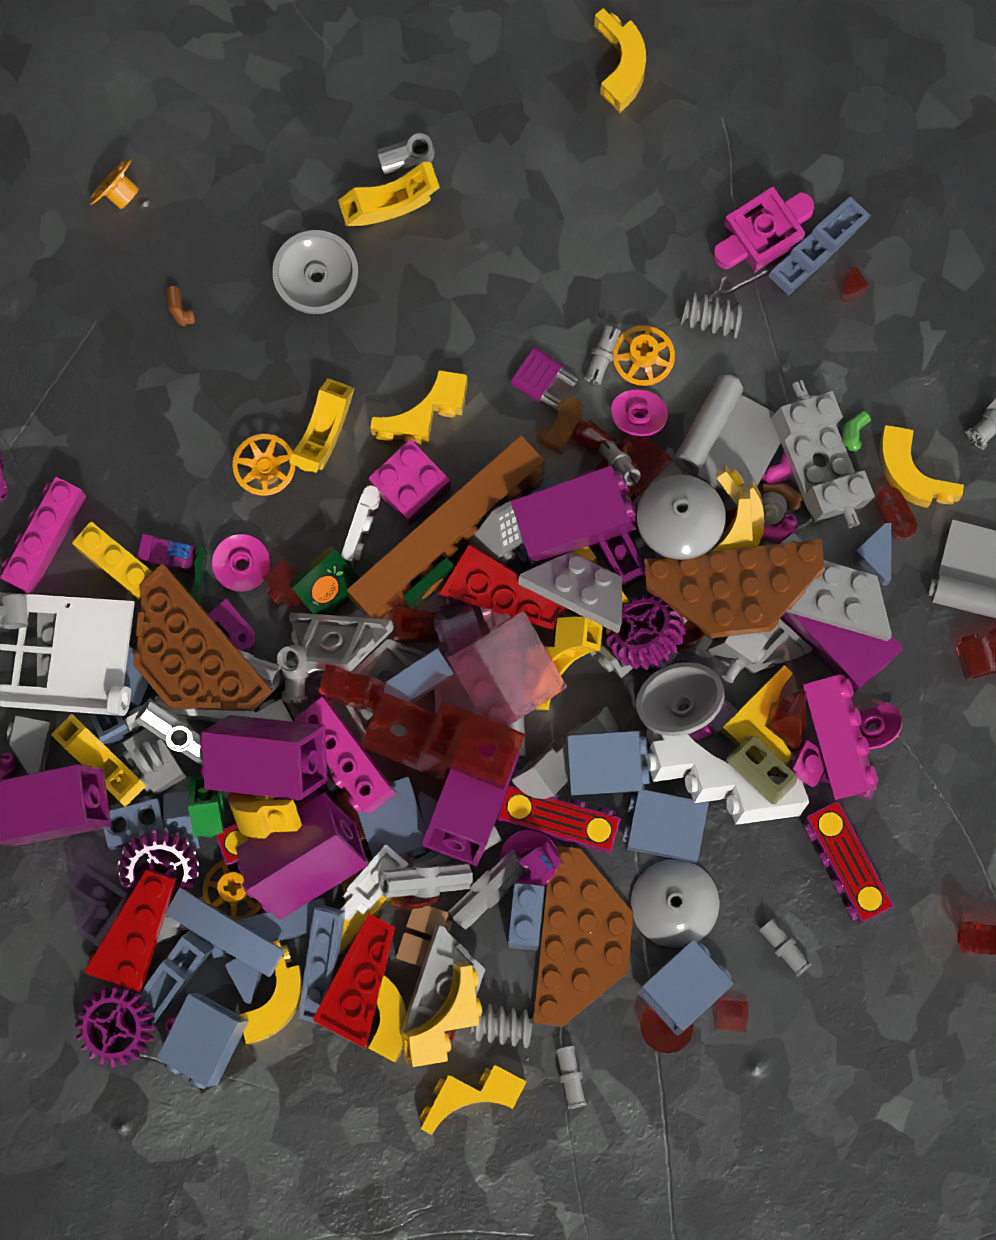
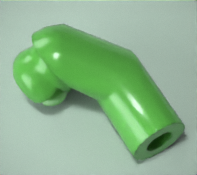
(851, 430)

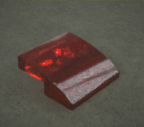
(645, 457)

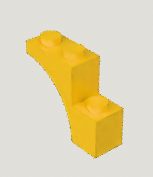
(446, 397)
(573, 640)
(461, 1009)
(452, 1094)

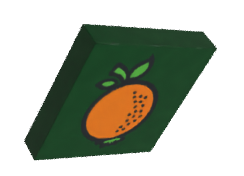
(324, 583)
(428, 585)

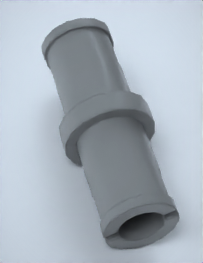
(602, 355)
(619, 461)
(785, 947)
(571, 1077)

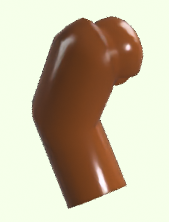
(175, 307)
(790, 494)

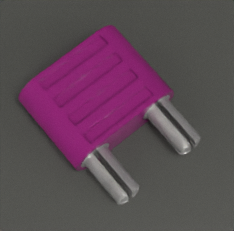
(538, 376)

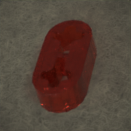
(902, 511)

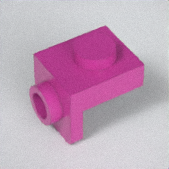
(808, 763)

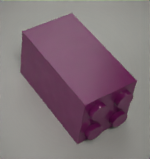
(575, 514)
(844, 650)
(264, 757)
(53, 805)
(465, 815)
(302, 864)

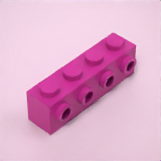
(43, 536)
(840, 736)
(350, 762)

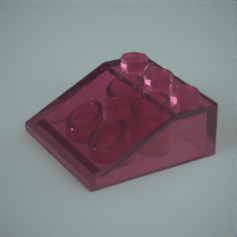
(507, 670)

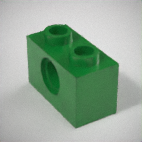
(205, 809)

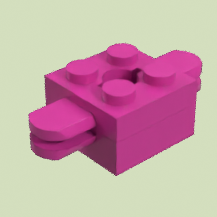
(763, 230)

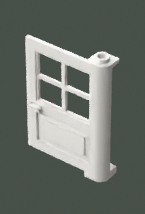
(85, 657)

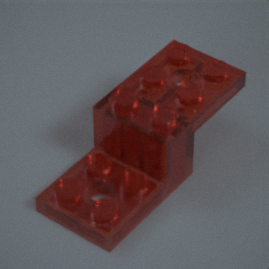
(442, 740)

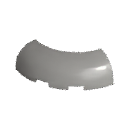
(552, 766)

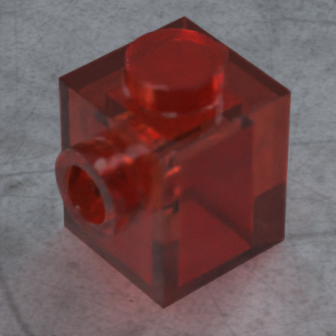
(278, 580)

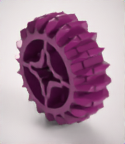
(642, 634)
(178, 854)
(92, 1020)

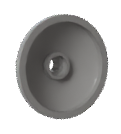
(313, 254)
(678, 533)
(680, 699)
(668, 924)

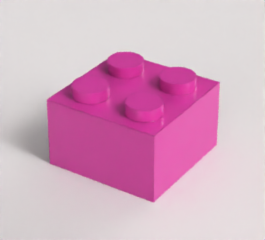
(410, 482)

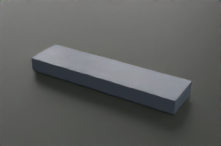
(321, 958)

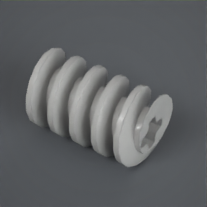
(712, 314)
(504, 1026)

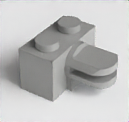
(154, 761)

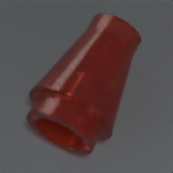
(590, 435)

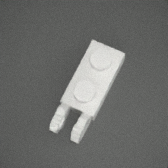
(361, 524)

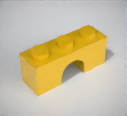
(112, 558)

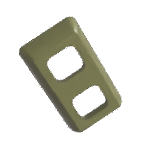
(757, 773)

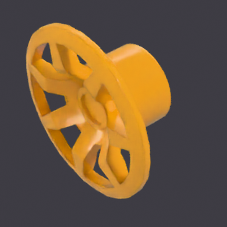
(119, 187)
(644, 354)
(264, 466)
(230, 891)

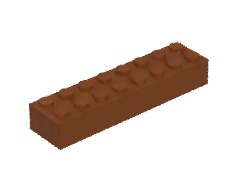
(447, 529)

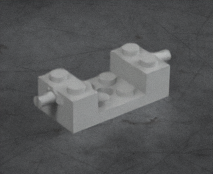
(811, 429)
(738, 652)

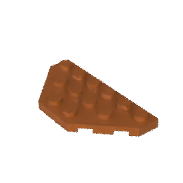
(737, 588)
(188, 654)
(582, 940)

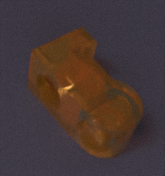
(563, 427)

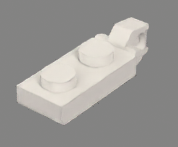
(366, 887)

